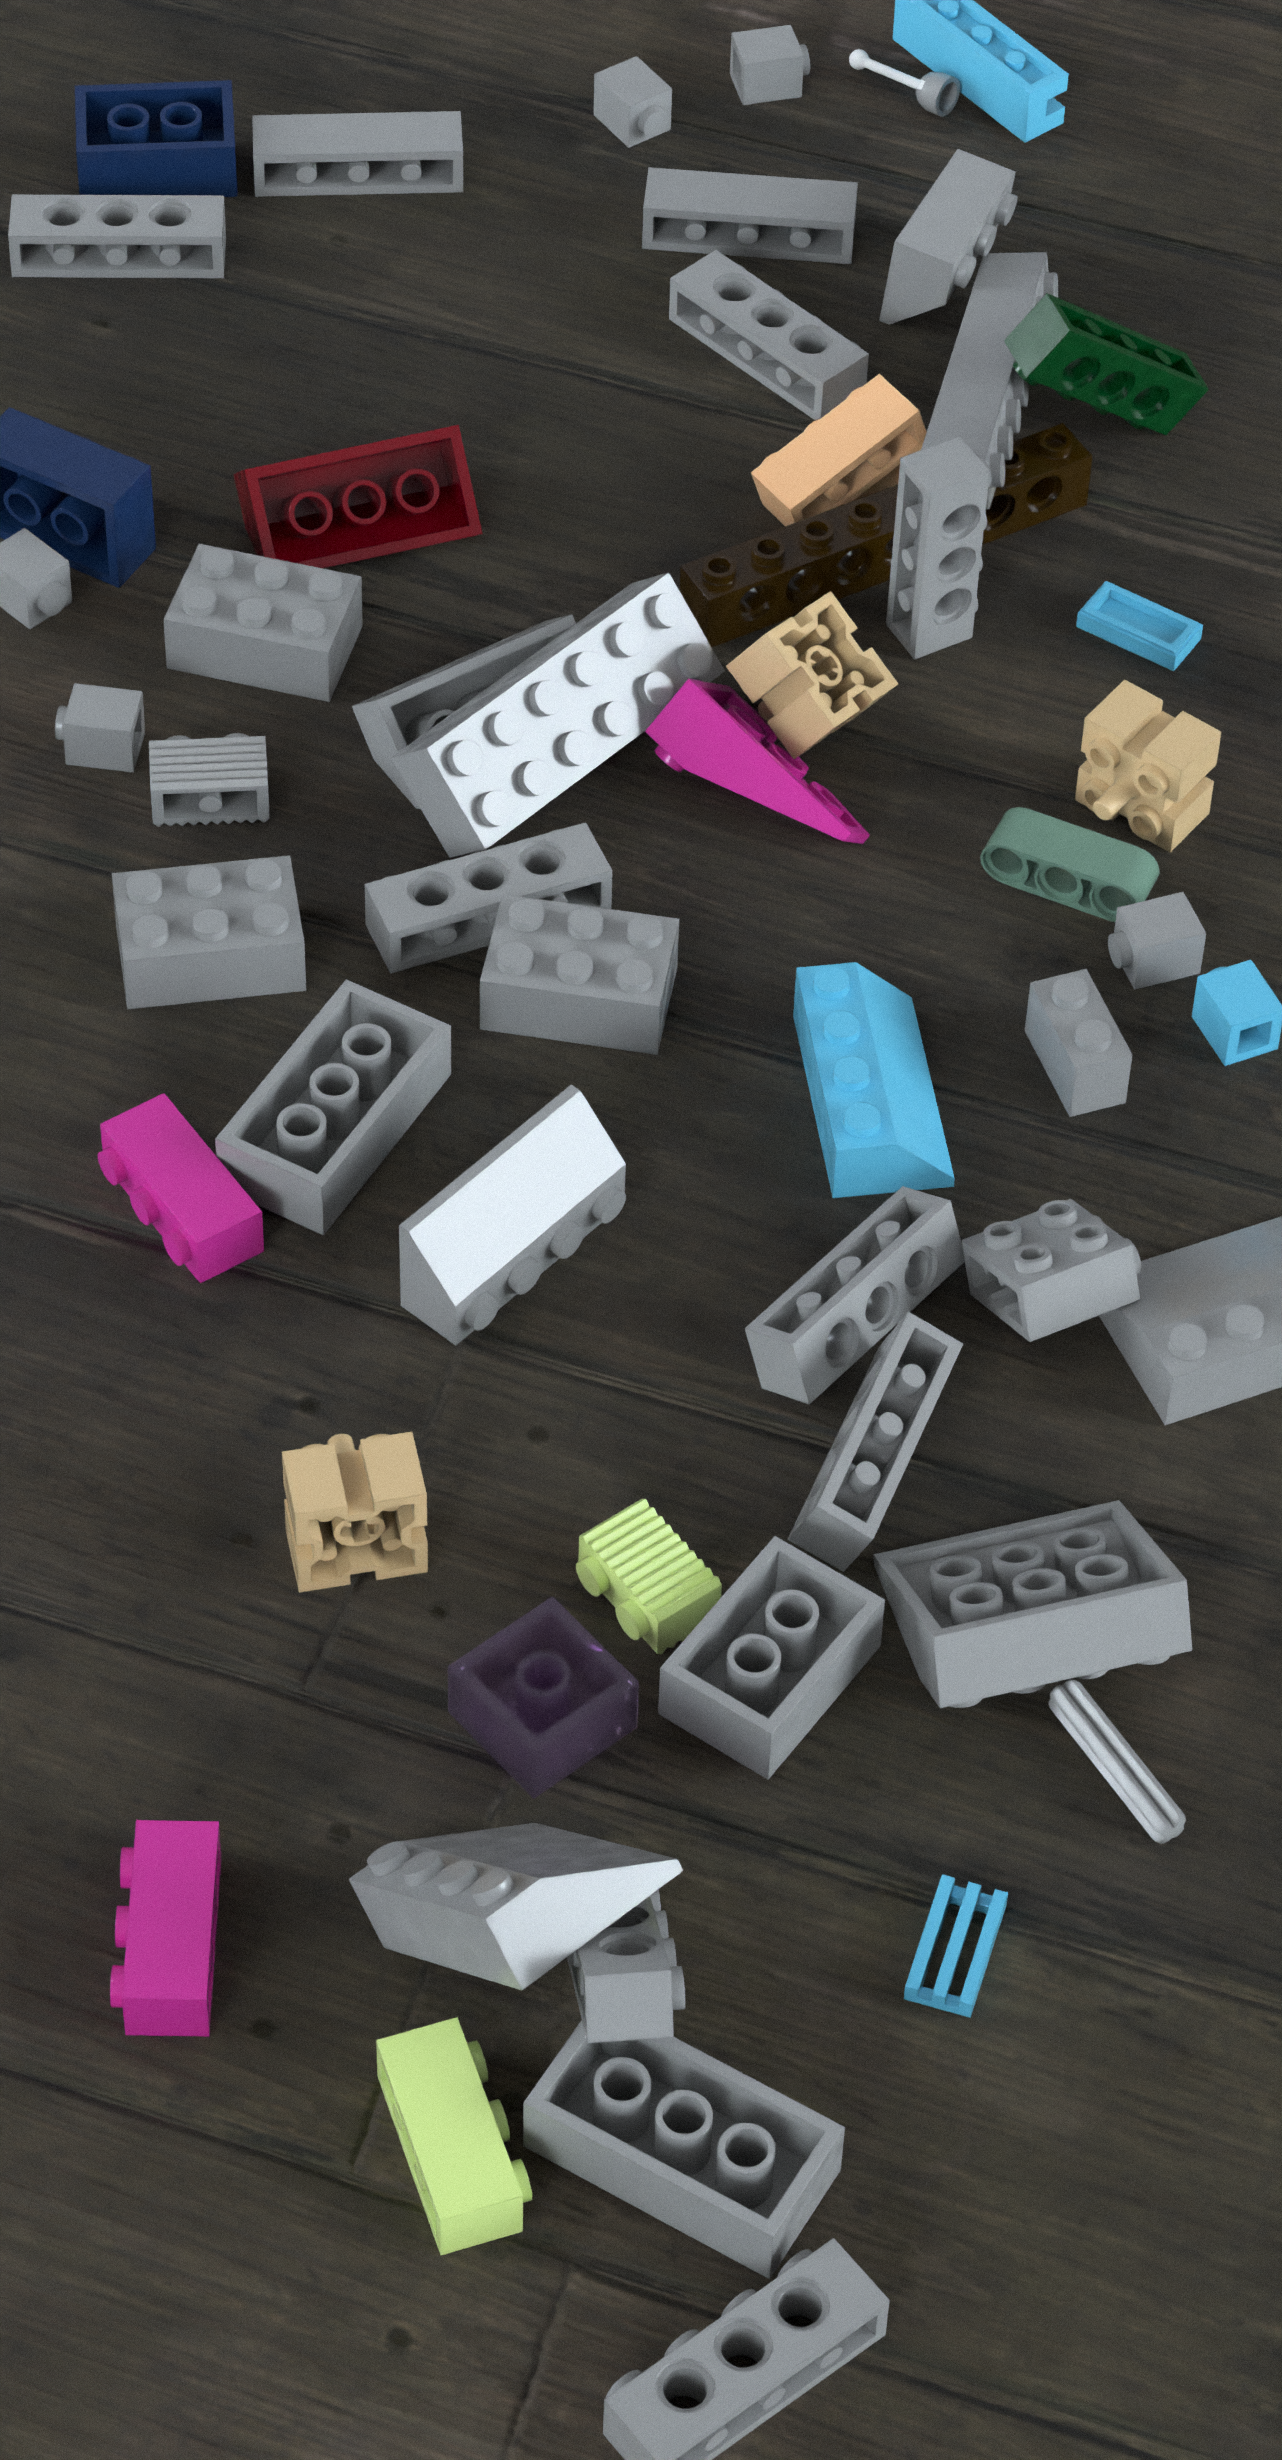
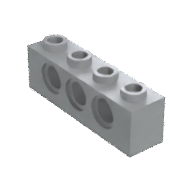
(117, 236)
(766, 334)
(937, 546)
(456, 902)
(855, 1295)
(875, 1442)
(629, 1977)
(790, 2360)

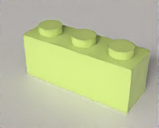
(452, 2135)

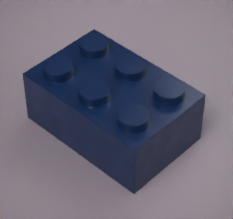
(156, 139)
(75, 497)

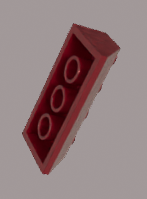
(361, 500)

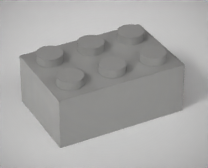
(263, 622)
(209, 932)
(579, 974)
(771, 1657)

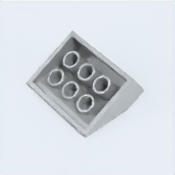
(1206, 1322)
(1035, 1603)
(503, 1896)

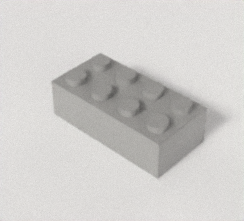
(335, 1105)
(686, 2142)

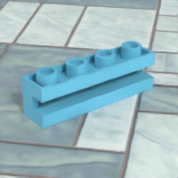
(988, 59)

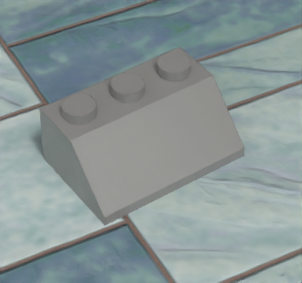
(947, 235)

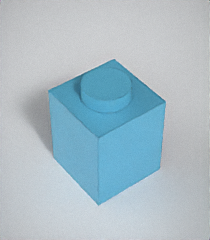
(1237, 1012)

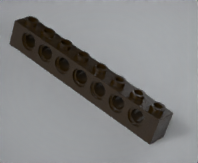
(853, 543)

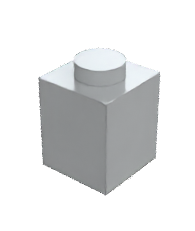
(768, 64)
(632, 101)
(32, 579)
(102, 727)
(1157, 940)

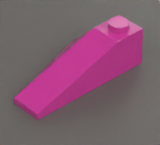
(730, 744)

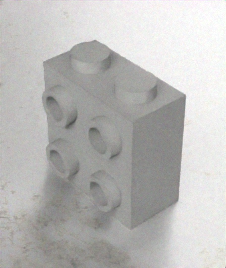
(1051, 1269)

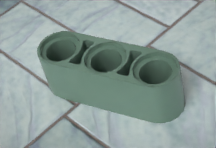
(1068, 863)

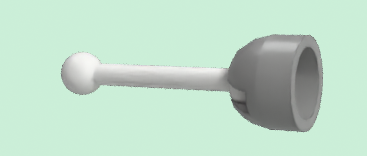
(934, 91)

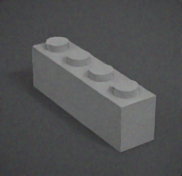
(357, 153)
(749, 215)

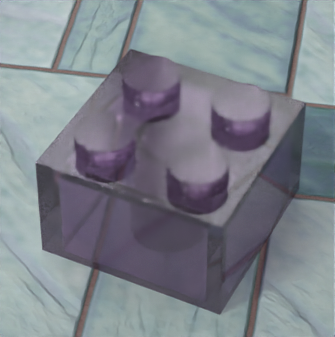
(543, 1697)

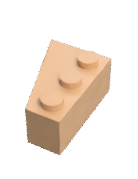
(842, 454)

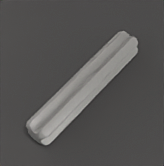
(1117, 1761)

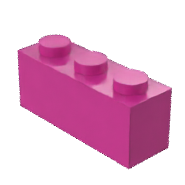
(180, 1188)
(168, 1928)

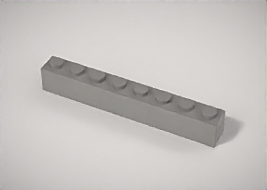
(980, 387)

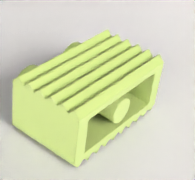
(647, 1576)

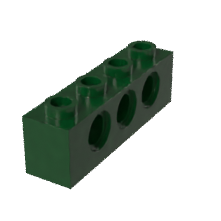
(1104, 365)

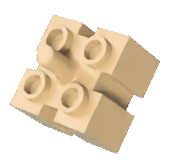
(811, 675)
(1147, 765)
(355, 1510)

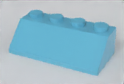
(868, 1083)

